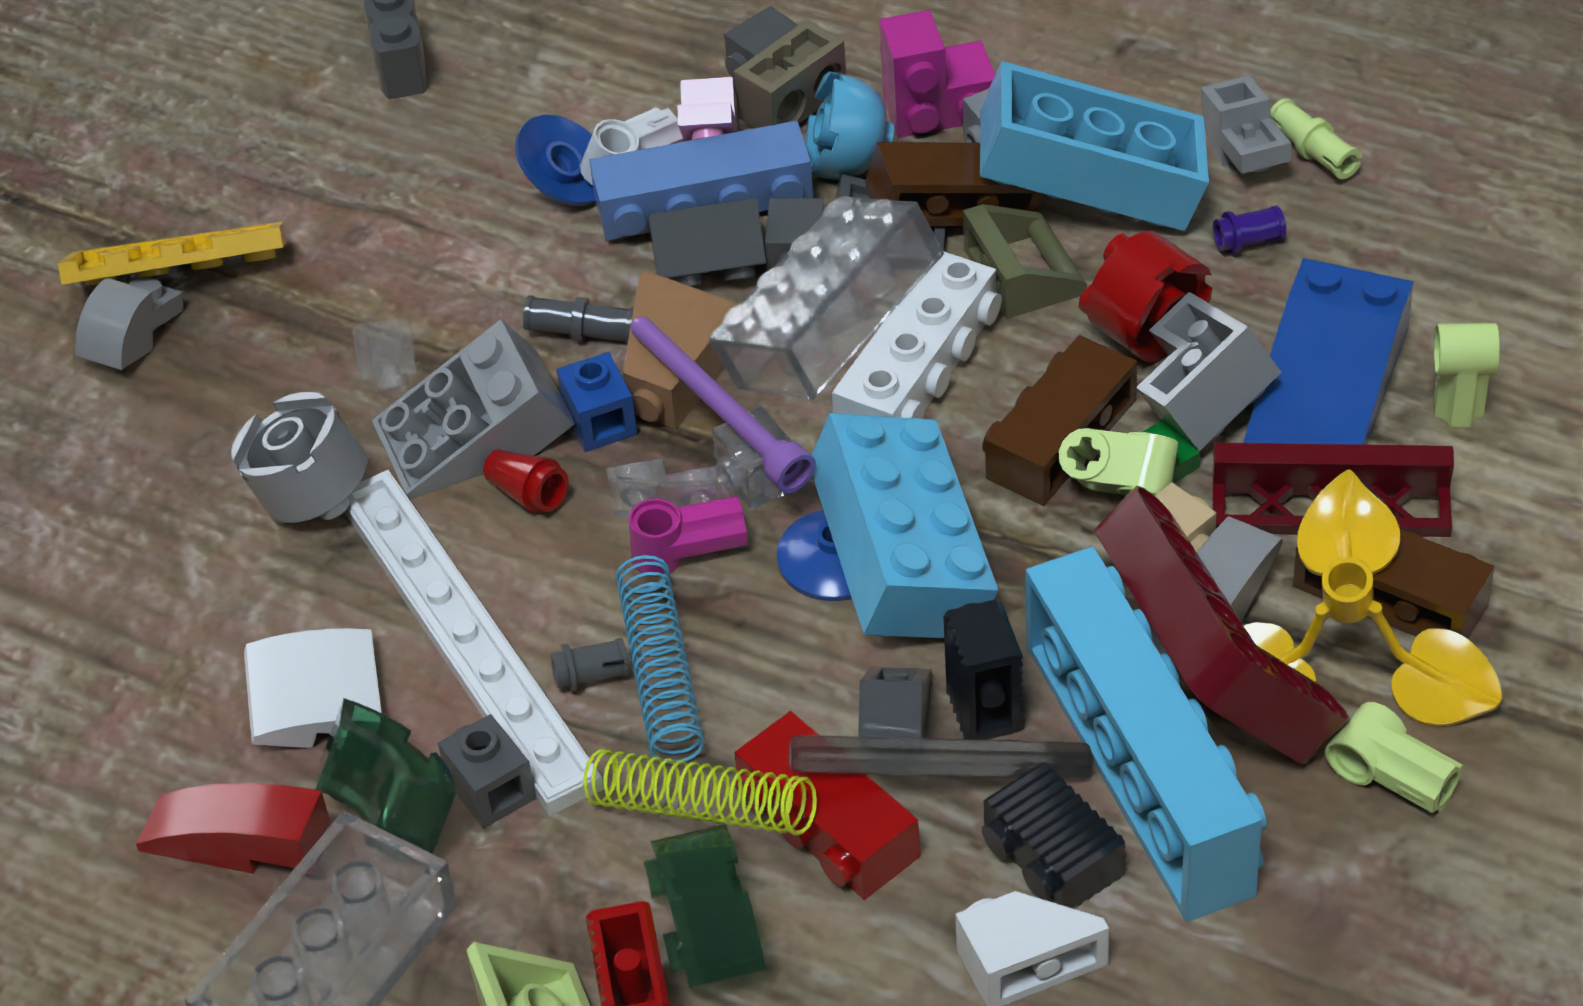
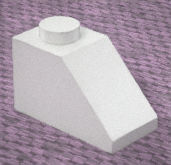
(1027, 945)

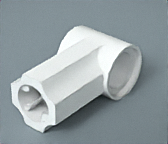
(638, 133)

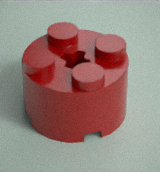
(1138, 286)

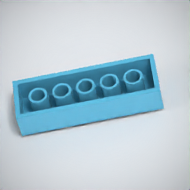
(1144, 734)

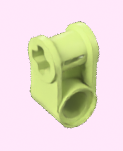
(1123, 461)

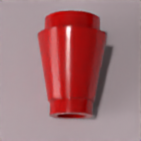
(527, 479)

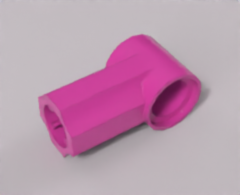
(684, 531)

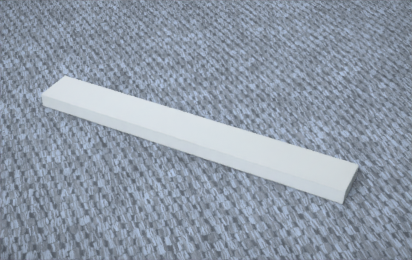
(469, 639)

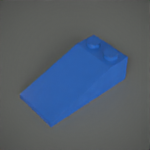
(1333, 355)

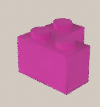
(923, 78)

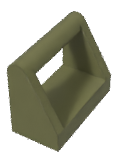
(1022, 289)

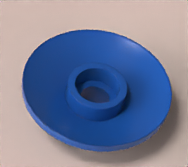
(551, 156)
(810, 559)

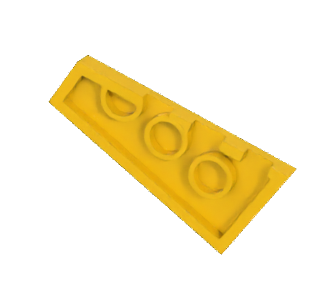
(158, 255)

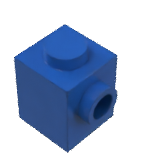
(597, 401)

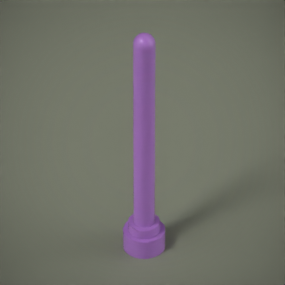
(783, 461)

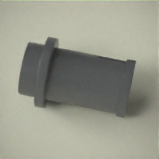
(589, 663)

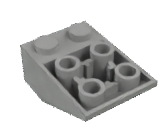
(474, 403)

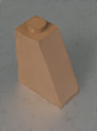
(688, 320)

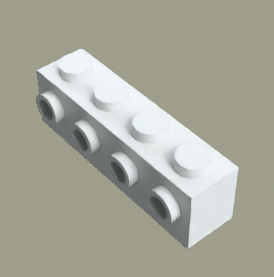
(921, 342)

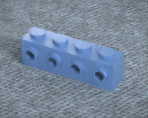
(700, 173)

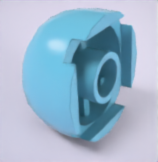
(845, 127)

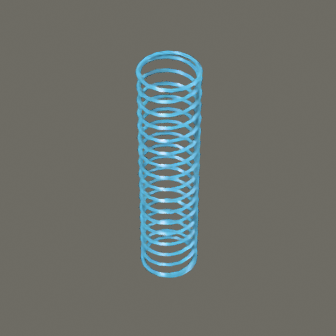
(651, 738)

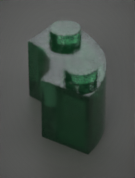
(385, 776)
(707, 909)

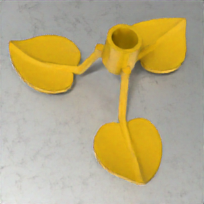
(1346, 541)

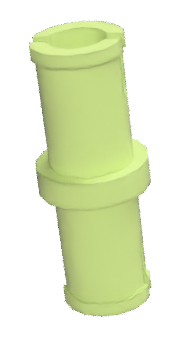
(1315, 139)

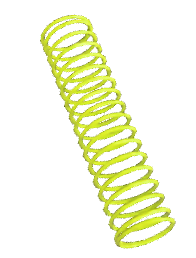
(785, 807)

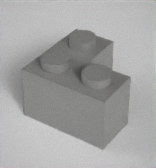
(1209, 372)

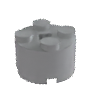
(300, 459)

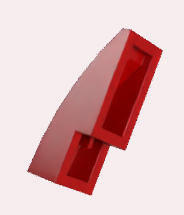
(236, 825)

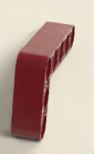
(1209, 638)

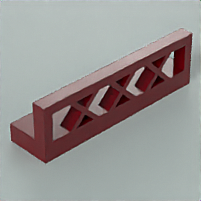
(1309, 468)

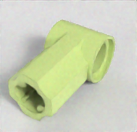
(1463, 362)
(1379, 749)

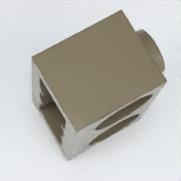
(784, 77)

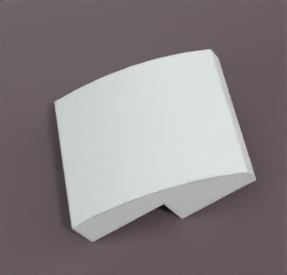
(301, 682)

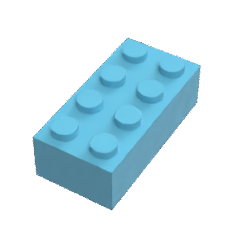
(1093, 146)
(899, 523)

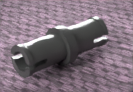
(577, 318)

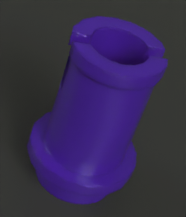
(1247, 229)

